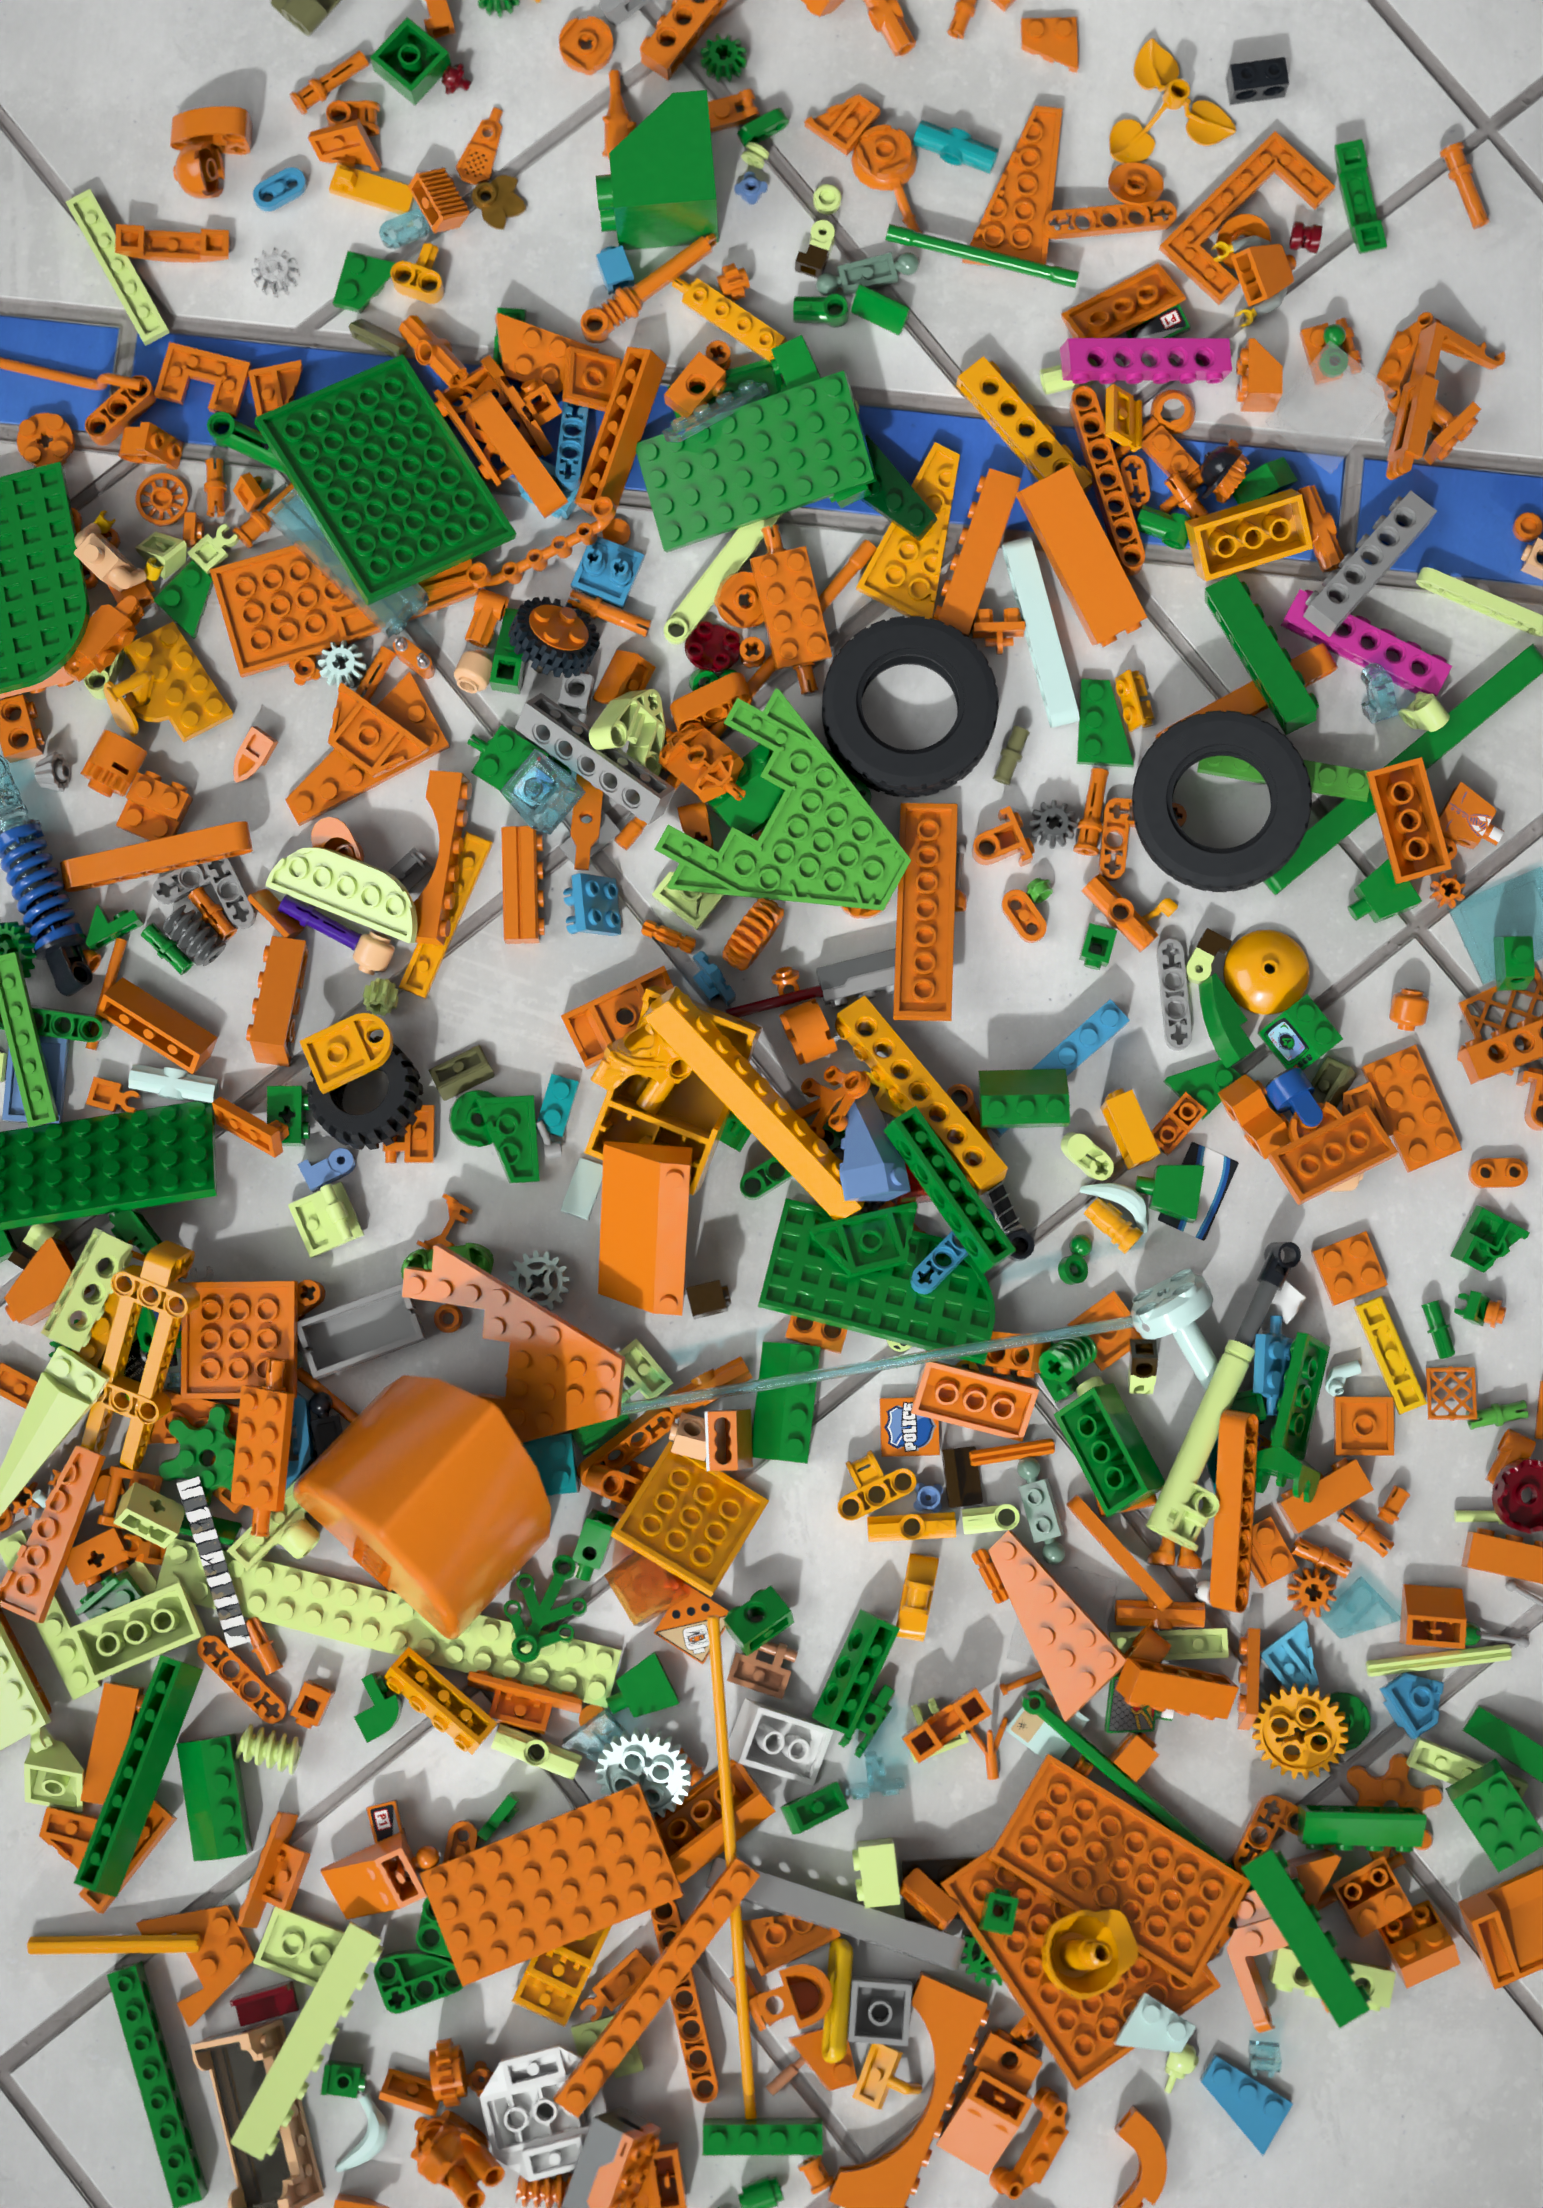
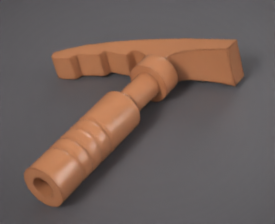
(785, 2076)

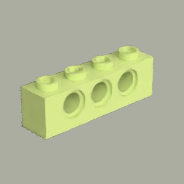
(72, 1296)
(1379, 1979)

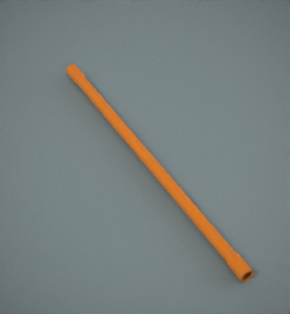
(855, 563)

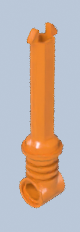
(629, 300)

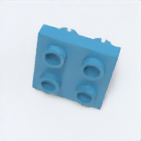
(608, 571)
(594, 904)

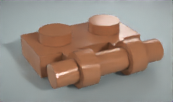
(760, 1675)

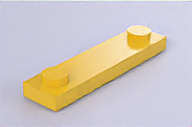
(1390, 1355)

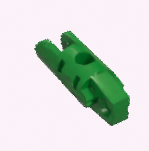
(880, 1709)

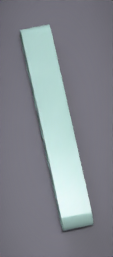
(1040, 632)

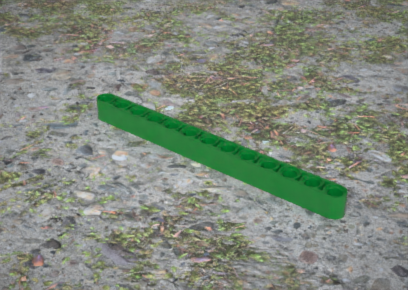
(1429, 746)

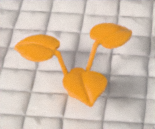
(1159, 69)

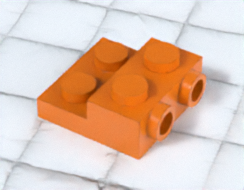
(154, 807)

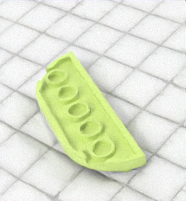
(348, 890)

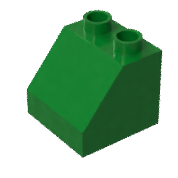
(662, 178)

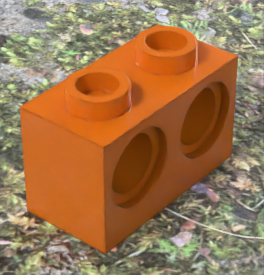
(14, 729)
(815, 1336)
(1016, 1358)

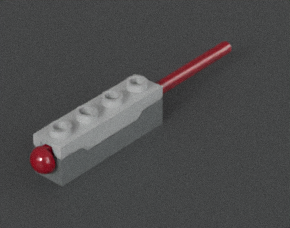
(836, 984)

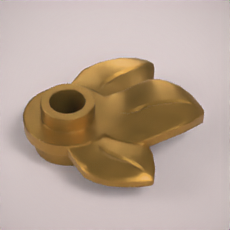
(502, 202)

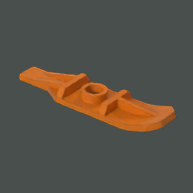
(582, 833)

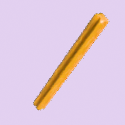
(113, 1944)

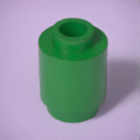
(761, 2193)

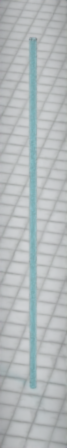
(877, 1365)

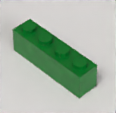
(762, 2136)

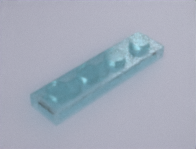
(710, 414)

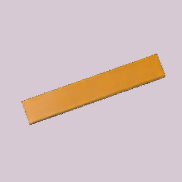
(429, 957)

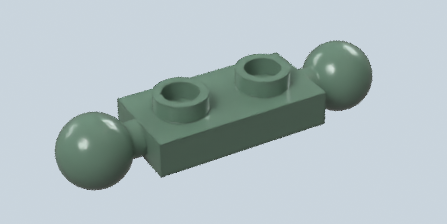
(869, 272)
(1041, 1510)

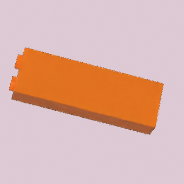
(1081, 556)

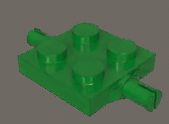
(501, 756)

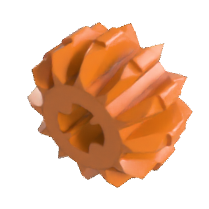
(1303, 1598)

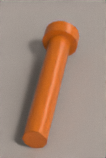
(1020, 1682)

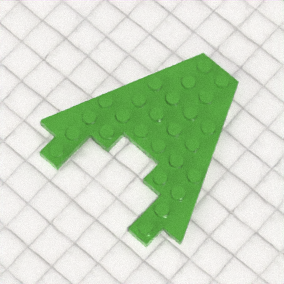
(819, 841)

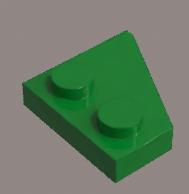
(361, 281)
(1203, 1083)

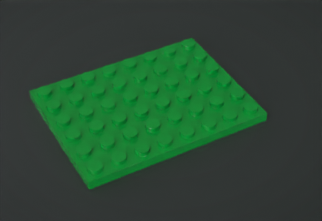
(385, 479)

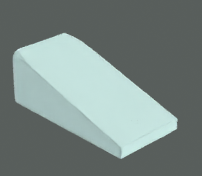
(583, 1189)

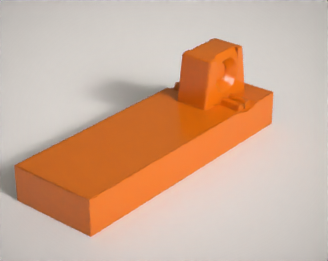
(249, 1127)

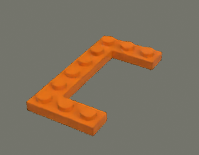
(1271, 157)

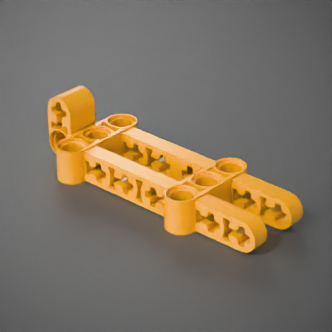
(160, 1270)

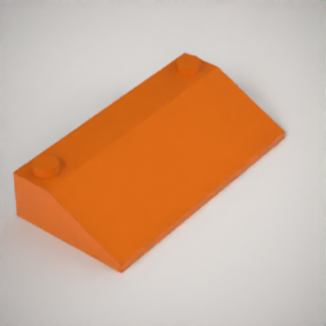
(644, 1225)
(1508, 1927)

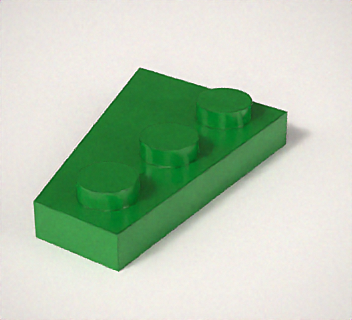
(1100, 727)

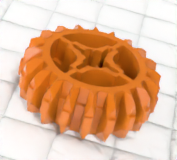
(753, 934)

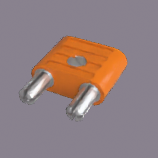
(413, 657)

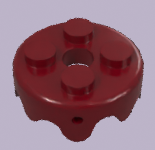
(1507, 1495)

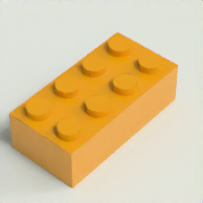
(1249, 534)

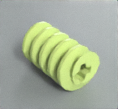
(269, 1749)

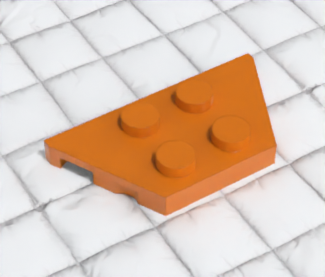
(533, 352)
(370, 736)

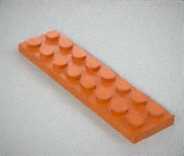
(926, 913)

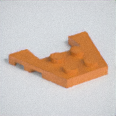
(221, 1956)

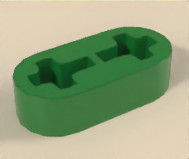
(763, 127)

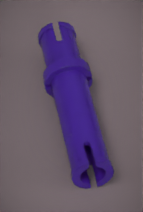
(310, 917)

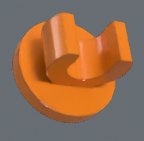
(785, 976)

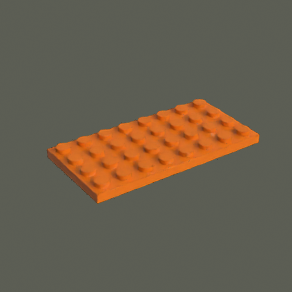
(1107, 1856)
(551, 1884)

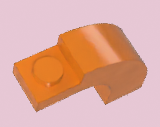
(1152, 2159)

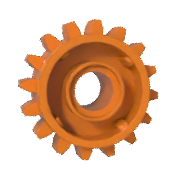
(448, 2073)

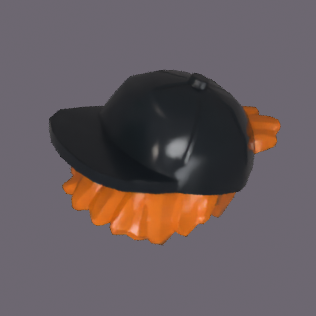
(1223, 471)

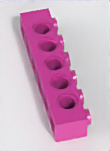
(1213, 353)
(1384, 640)

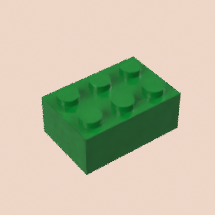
(1496, 1815)

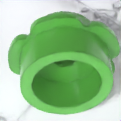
(1039, 890)

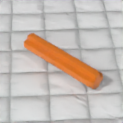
(1012, 1452)

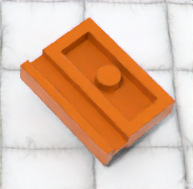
(1269, 1554)

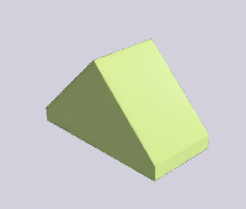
(166, 549)

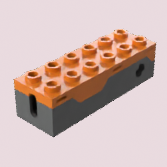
(613, 2161)

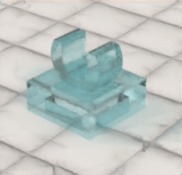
(1264, 2057)

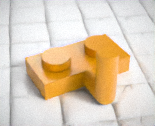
(879, 2077)

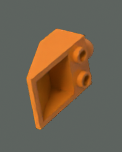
(375, 1877)

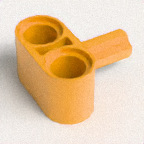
(421, 275)

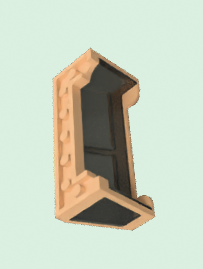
(237, 2069)

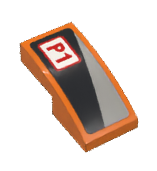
(385, 1820)

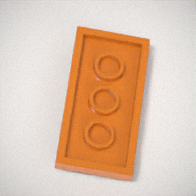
(1412, 1108)

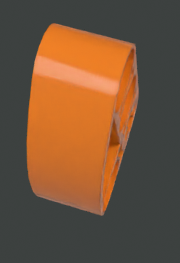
(224, 126)

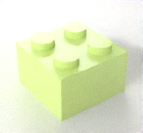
(877, 1871)

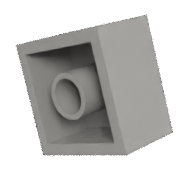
(879, 2010)

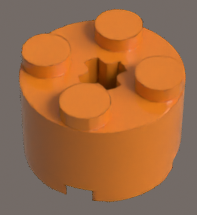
(808, 1032)

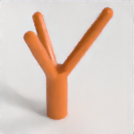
(991, 1749)

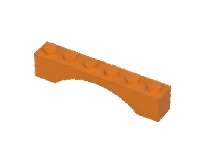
(448, 799)

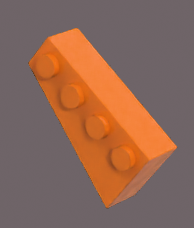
(277, 1000)

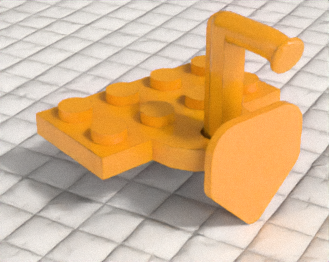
(172, 683)

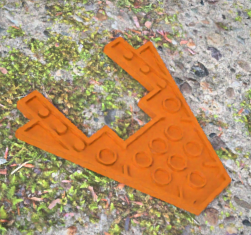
(554, 1369)

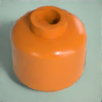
(1409, 1009)

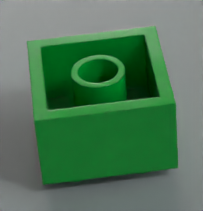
(410, 61)

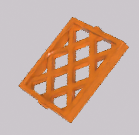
(1452, 1413)

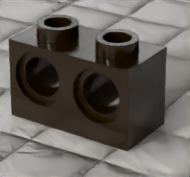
(708, 1299)

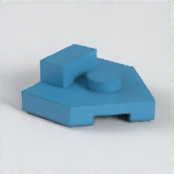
(711, 980)
(1413, 1702)

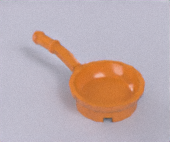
(886, 162)

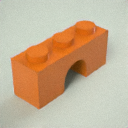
(946, 1724)

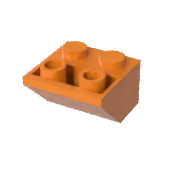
(1260, 379)
(1433, 1616)
(1371, 1897)
(1419, 1944)

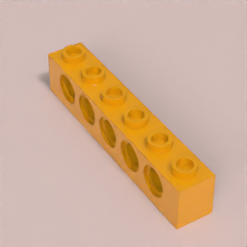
(987, 373)

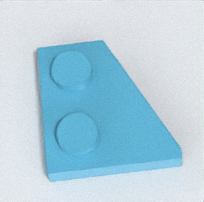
(1292, 1658)

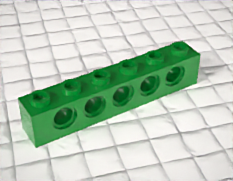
(949, 1189)

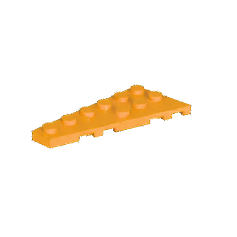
(907, 570)

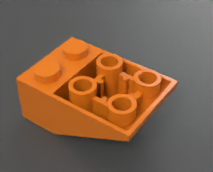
(984, 2121)
(665, 2180)

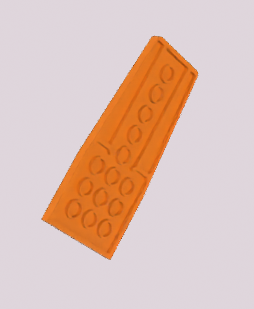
(288, 609)

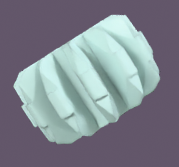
(352, 661)

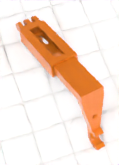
(1420, 393)

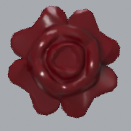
(454, 79)

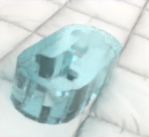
(404, 229)

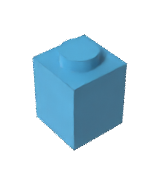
(615, 268)

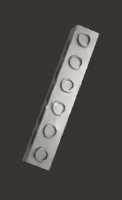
(1328, 614)
(605, 769)

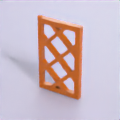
(1486, 997)

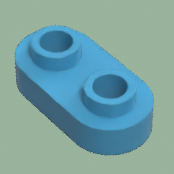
(278, 188)

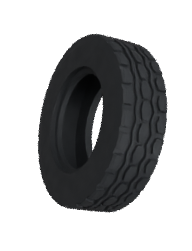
(916, 643)
(1221, 735)

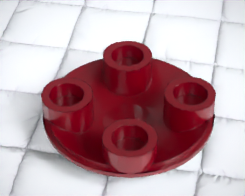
(712, 647)

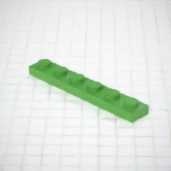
(1324, 777)
(25, 1043)

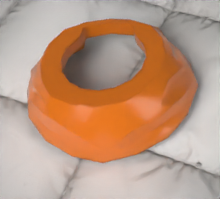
(1176, 426)

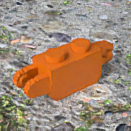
(105, 637)

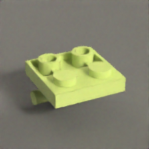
(326, 1219)

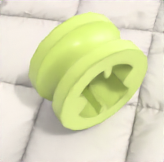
(755, 155)

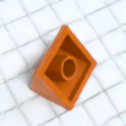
(1314, 1872)

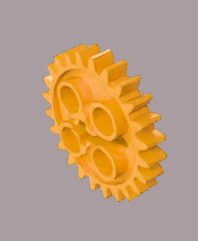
(1311, 1755)

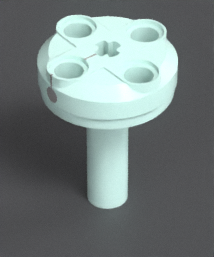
(1172, 1309)

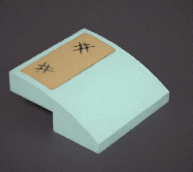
(1037, 1734)

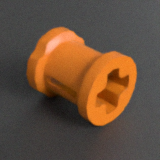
(714, 350)
(750, 644)
(816, 2173)

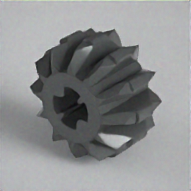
(1049, 814)

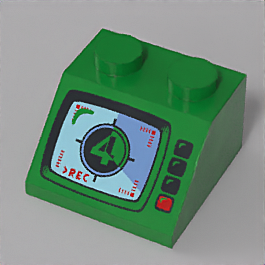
(1300, 1035)

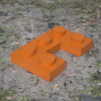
(188, 363)

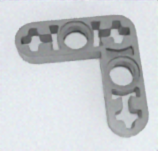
(208, 877)

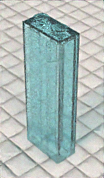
(299, 527)

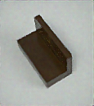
(961, 1478)

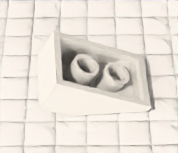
(778, 1742)

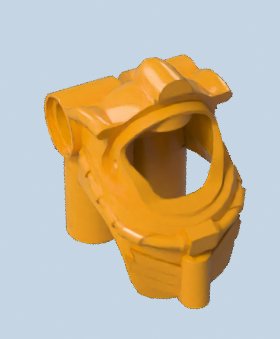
(651, 1062)

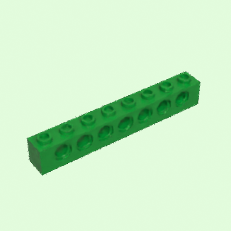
(157, 2084)

